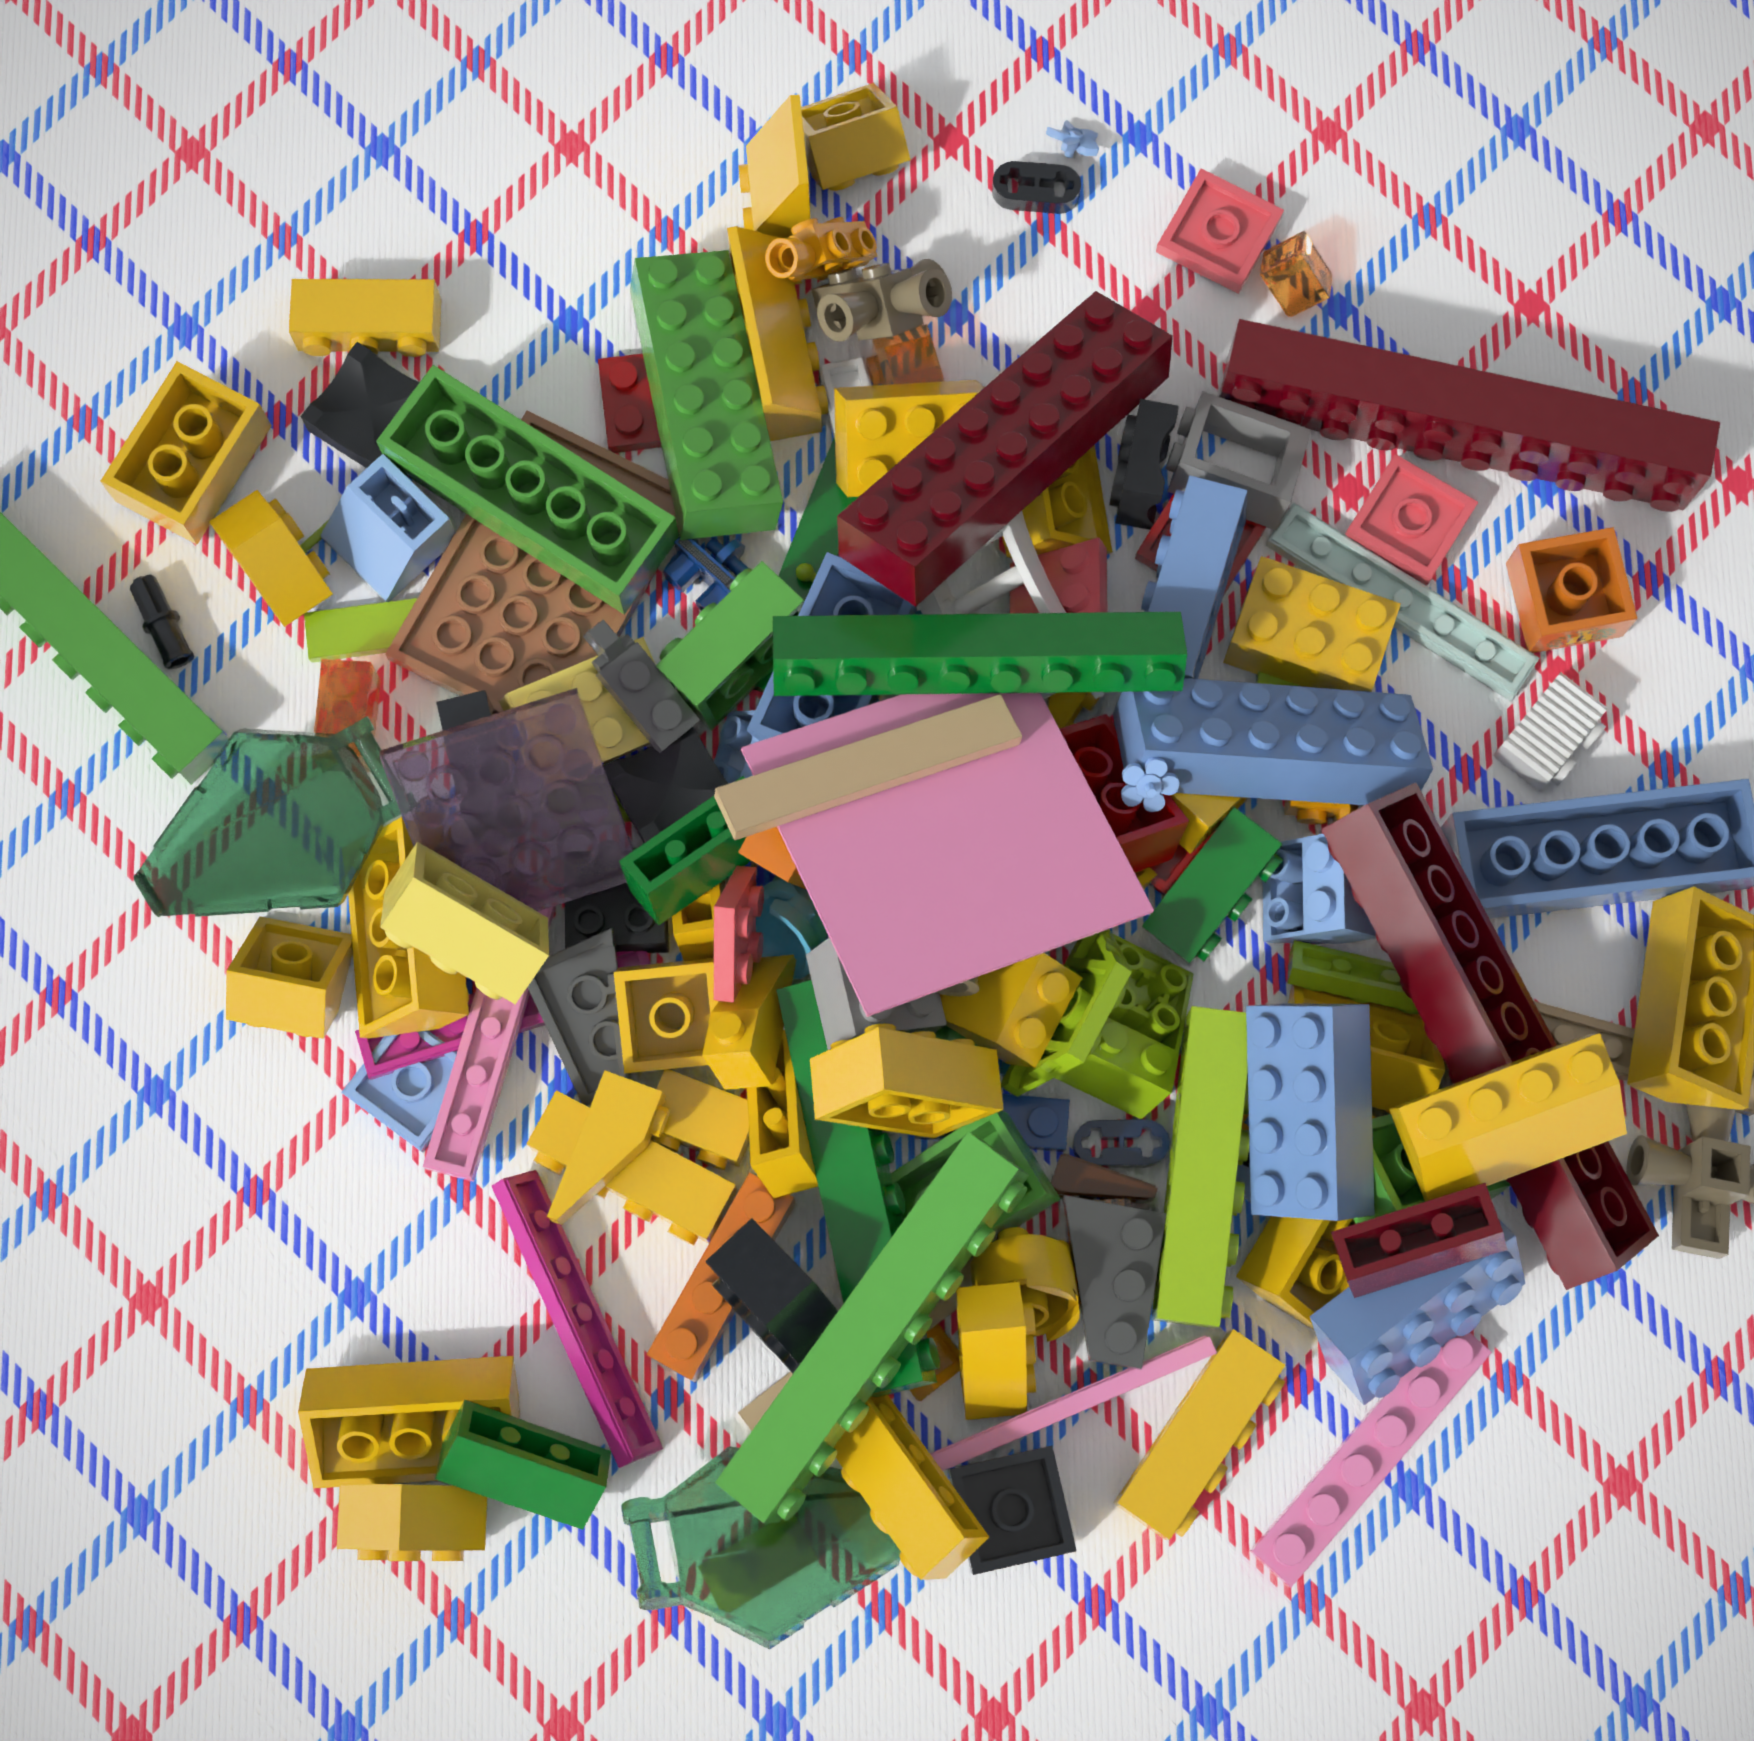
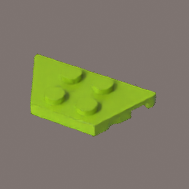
(1079, 1030)

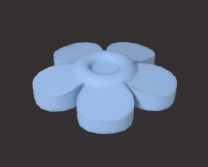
(1148, 784)

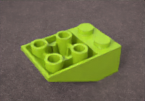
(1140, 1037)

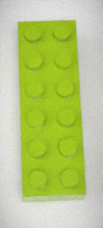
(1203, 1171)

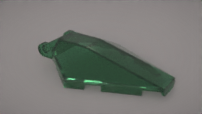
(272, 826)
(756, 1573)

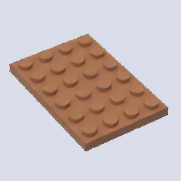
(499, 614)

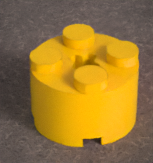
(1044, 1274)

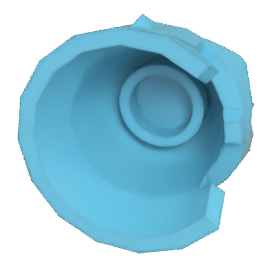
(789, 923)

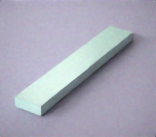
(1422, 612)

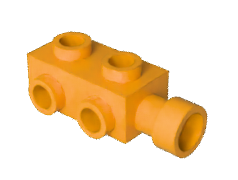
(821, 249)

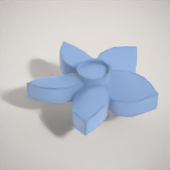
(1075, 139)

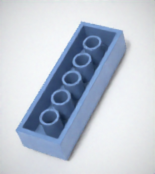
(1276, 740)
(1607, 848)

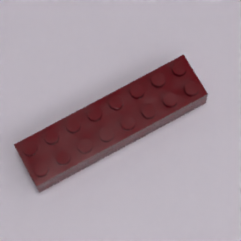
(1003, 448)

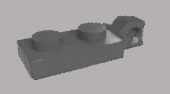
(639, 687)

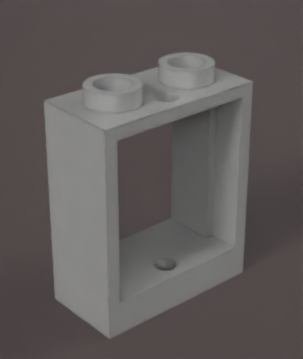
(1249, 428)

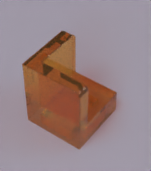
(1296, 274)

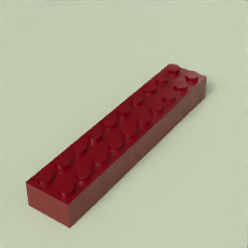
(1471, 416)
(1480, 1017)

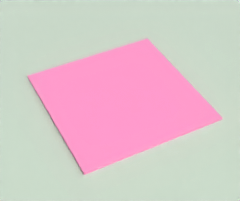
(959, 863)

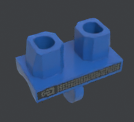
(694, 562)

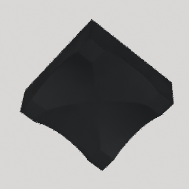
(358, 405)
(1138, 474)
(664, 785)
(618, 909)

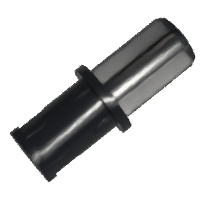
(161, 622)

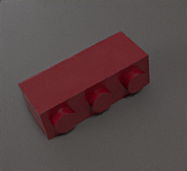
(1419, 1240)

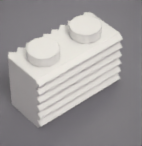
(1551, 732)

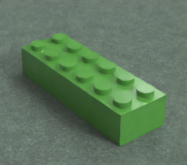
(705, 395)
(529, 489)

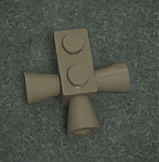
(881, 300)
(1705, 1179)

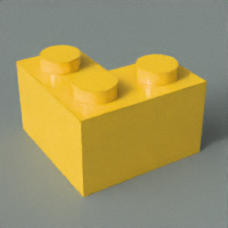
(267, 550)
(405, 1519)

